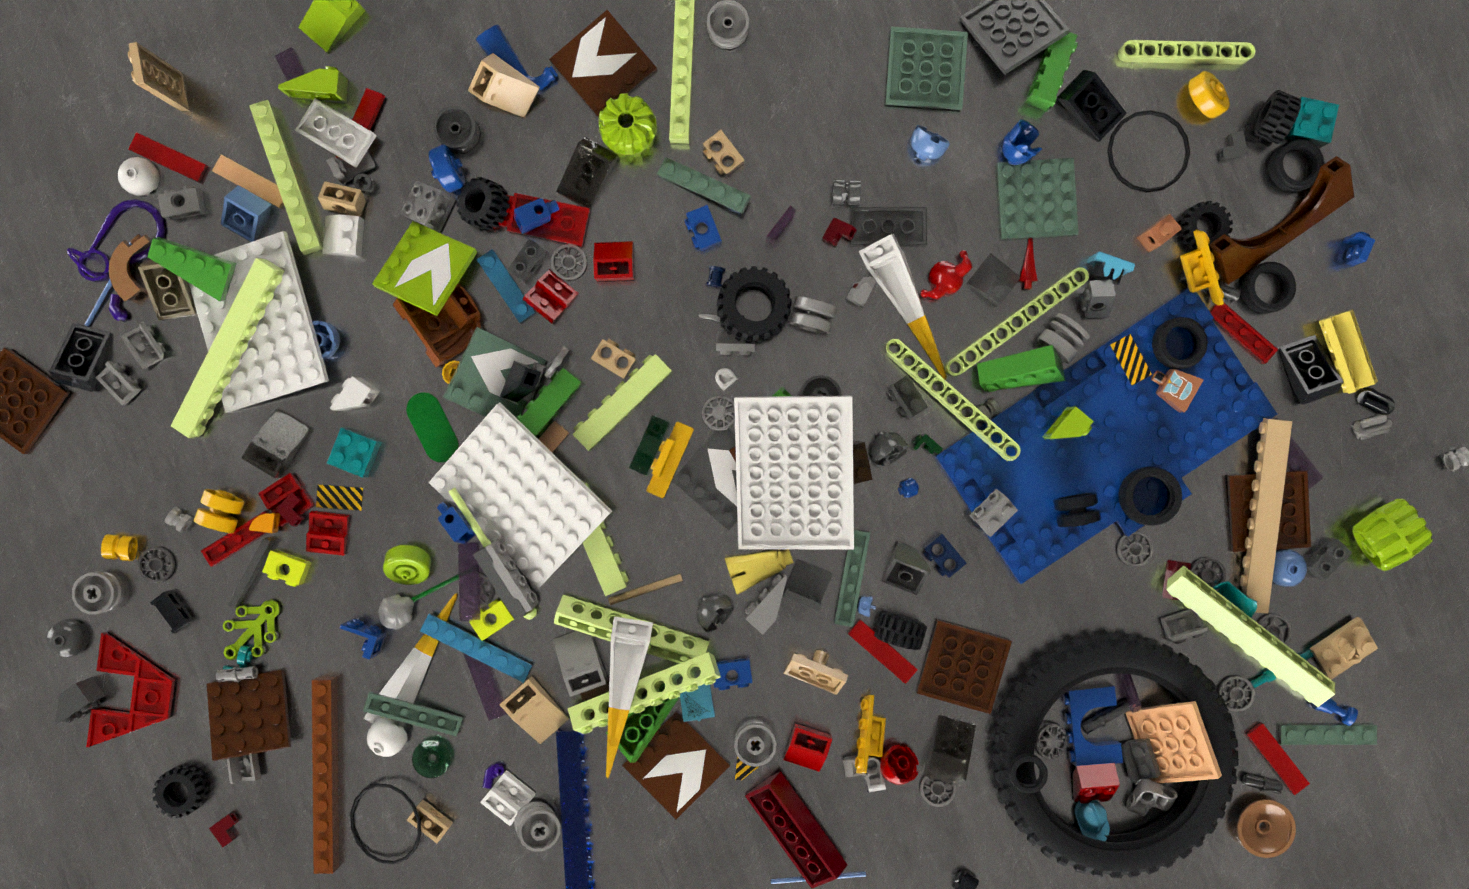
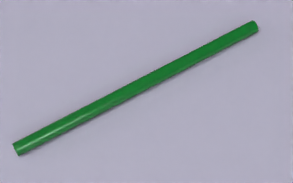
(435, 588)

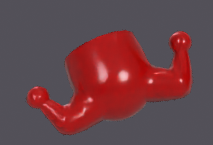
(947, 277)

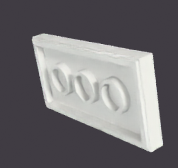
(335, 132)

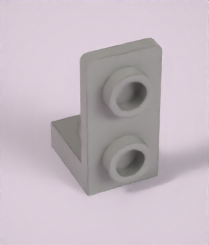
(345, 172)

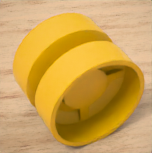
(217, 516)

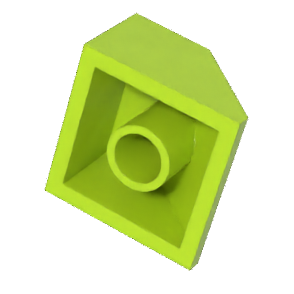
(1069, 424)

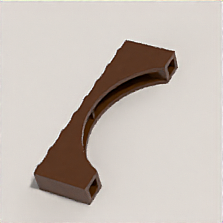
(1329, 192)

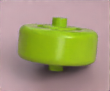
(407, 564)

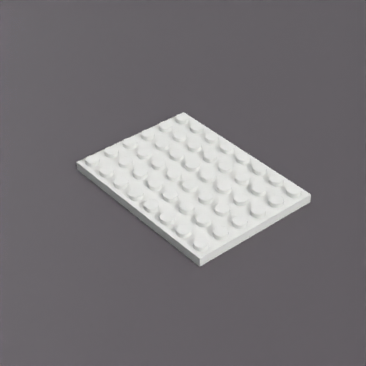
(285, 348)
(794, 472)
(521, 494)

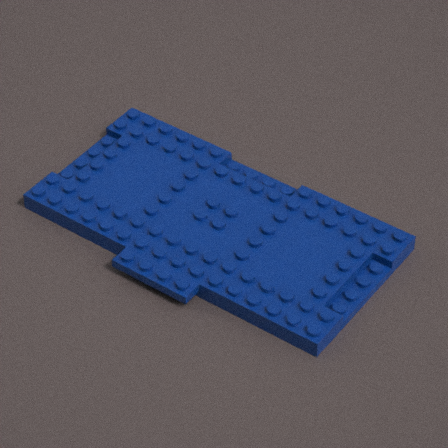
(1128, 433)

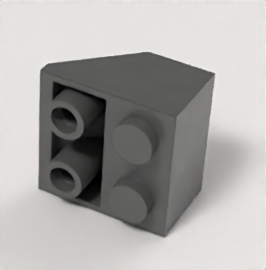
(77, 700)

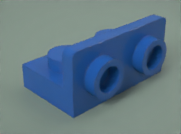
(1360, 249)

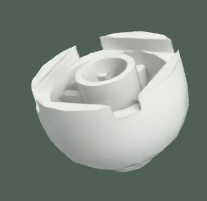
(138, 176)
(385, 737)

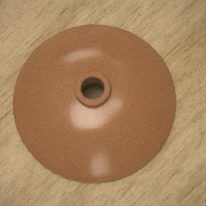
(1276, 833)

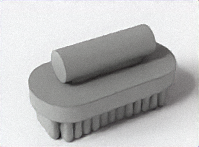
(1372, 426)

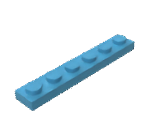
(476, 647)

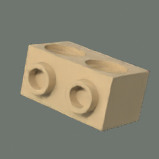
(726, 151)
(611, 362)

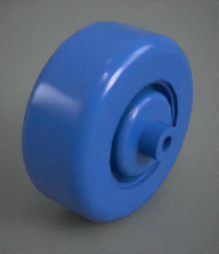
(446, 168)

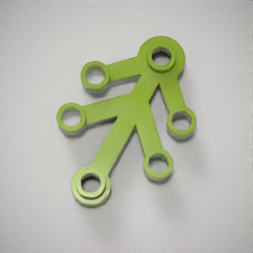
(254, 627)

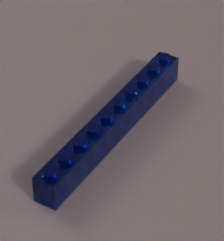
(573, 809)

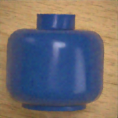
(908, 488)

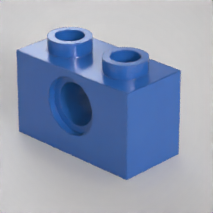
(699, 217)
(741, 666)

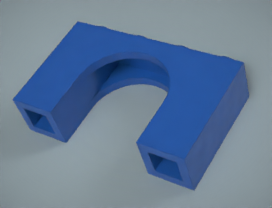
(1079, 702)

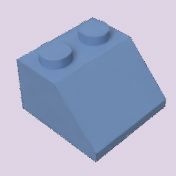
(245, 213)

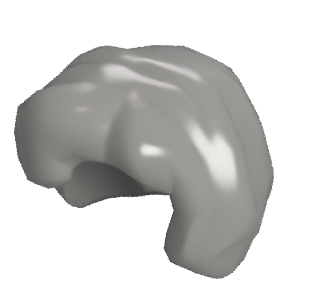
(395, 611)

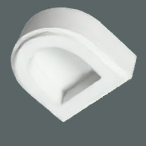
(725, 378)

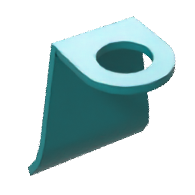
(1236, 597)

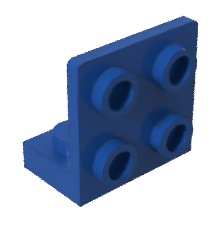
(374, 634)

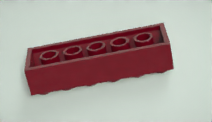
(796, 830)

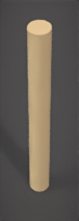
(645, 589)

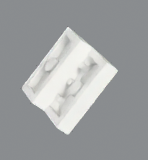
(507, 797)

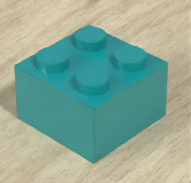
(1314, 122)
(354, 452)

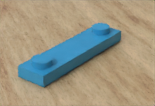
(505, 285)

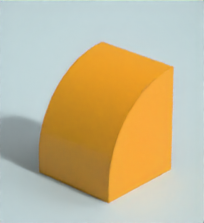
(266, 523)

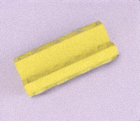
(1348, 351)

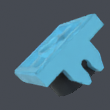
(1109, 267)

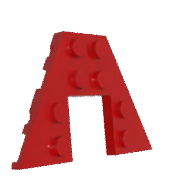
(150, 694)

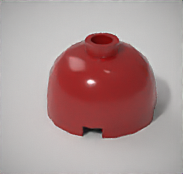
(899, 765)

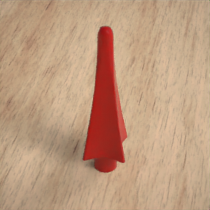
(1029, 272)

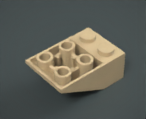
(503, 86)
(534, 710)

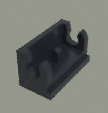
(172, 611)

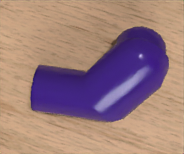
(114, 308)
(491, 773)

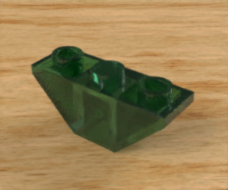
(649, 445)

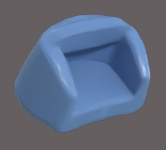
(865, 605)

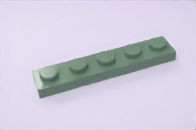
(704, 185)
(852, 580)
(412, 713)
(1327, 734)

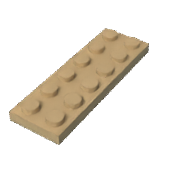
(157, 76)

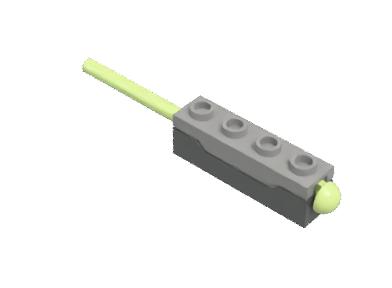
(500, 569)

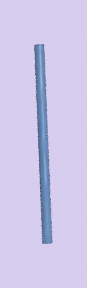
(99, 302)
(801, 879)

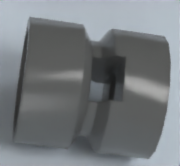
(853, 191)

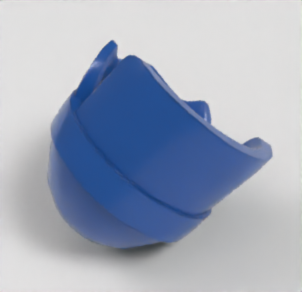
(1018, 143)

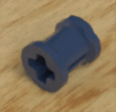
(715, 276)

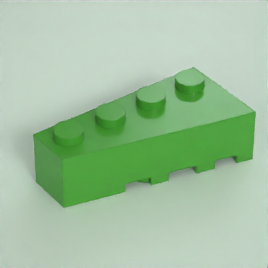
(1050, 73)
(198, 268)
(1021, 369)
(550, 400)
(642, 727)

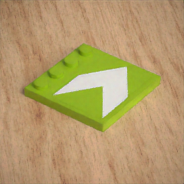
(424, 268)

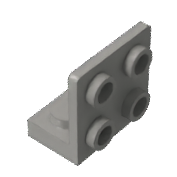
(428, 206)

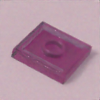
(780, 225)

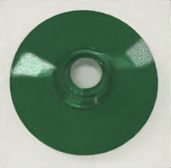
(426, 766)

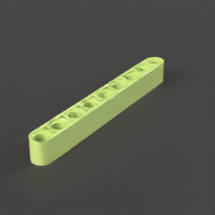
(1024, 317)
(957, 408)

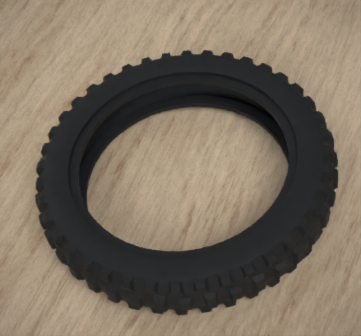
(1175, 831)

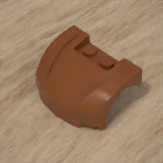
(449, 330)

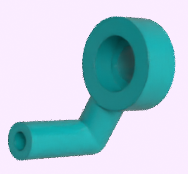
(243, 658)

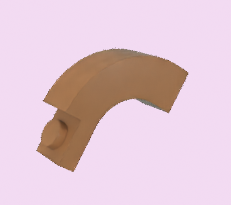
(119, 269)

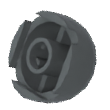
(888, 447)
(713, 611)
(67, 638)

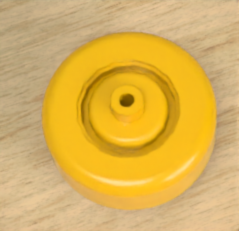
(1208, 94)

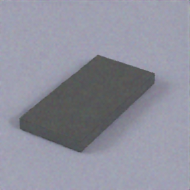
(876, 223)

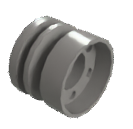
(1065, 335)

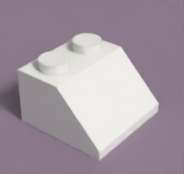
(343, 235)

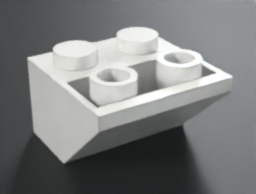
(355, 394)

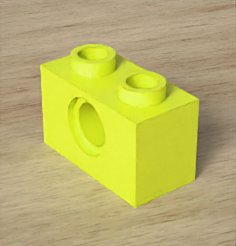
(298, 567)
(484, 627)

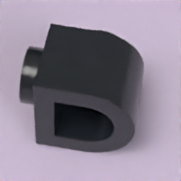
(965, 881)

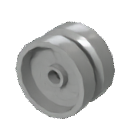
(718, 18)
(811, 318)
(98, 592)
(753, 754)
(537, 826)

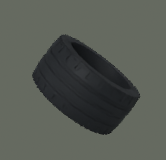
(1174, 496)

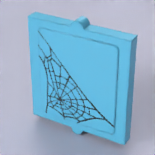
(697, 704)

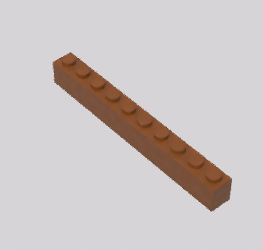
(325, 775)

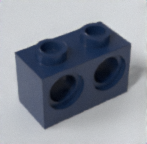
(947, 552)

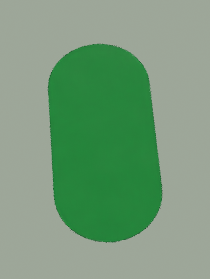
(432, 427)

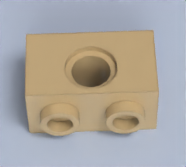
(342, 199)
(432, 821)

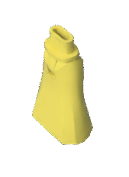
(756, 567)

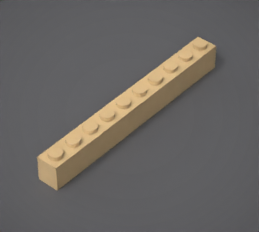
(1266, 511)

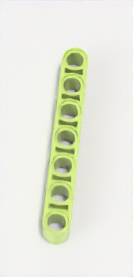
(1195, 50)

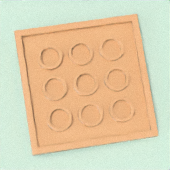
(1177, 741)

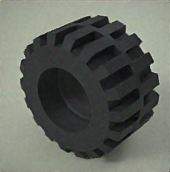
(1277, 116)
(472, 197)
(1214, 213)
(900, 631)
(170, 802)

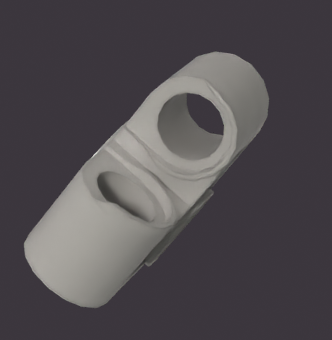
(873, 778)
(1149, 795)

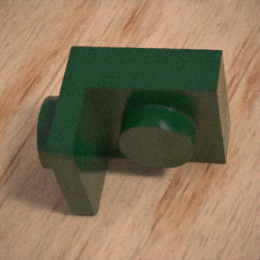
(930, 445)

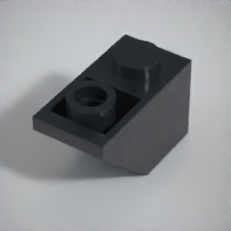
(520, 382)

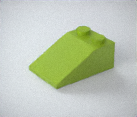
(330, 20)
(321, 84)

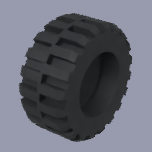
(760, 281)

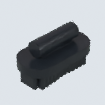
(1376, 401)

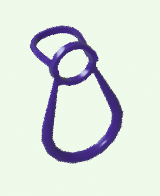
(106, 224)

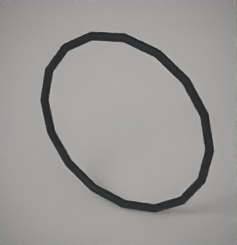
(1186, 144)
(415, 812)

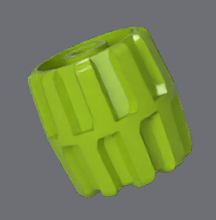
(623, 113)
(1392, 534)

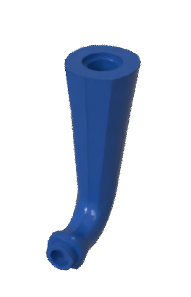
(495, 42)

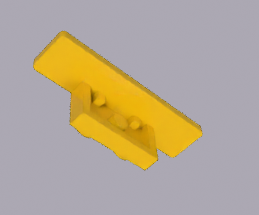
(1200, 269)
(669, 459)
(871, 735)

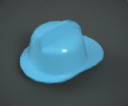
(1092, 820)

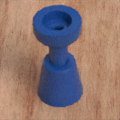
(1347, 715)

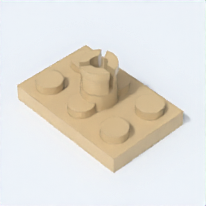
(1344, 648)
(816, 671)

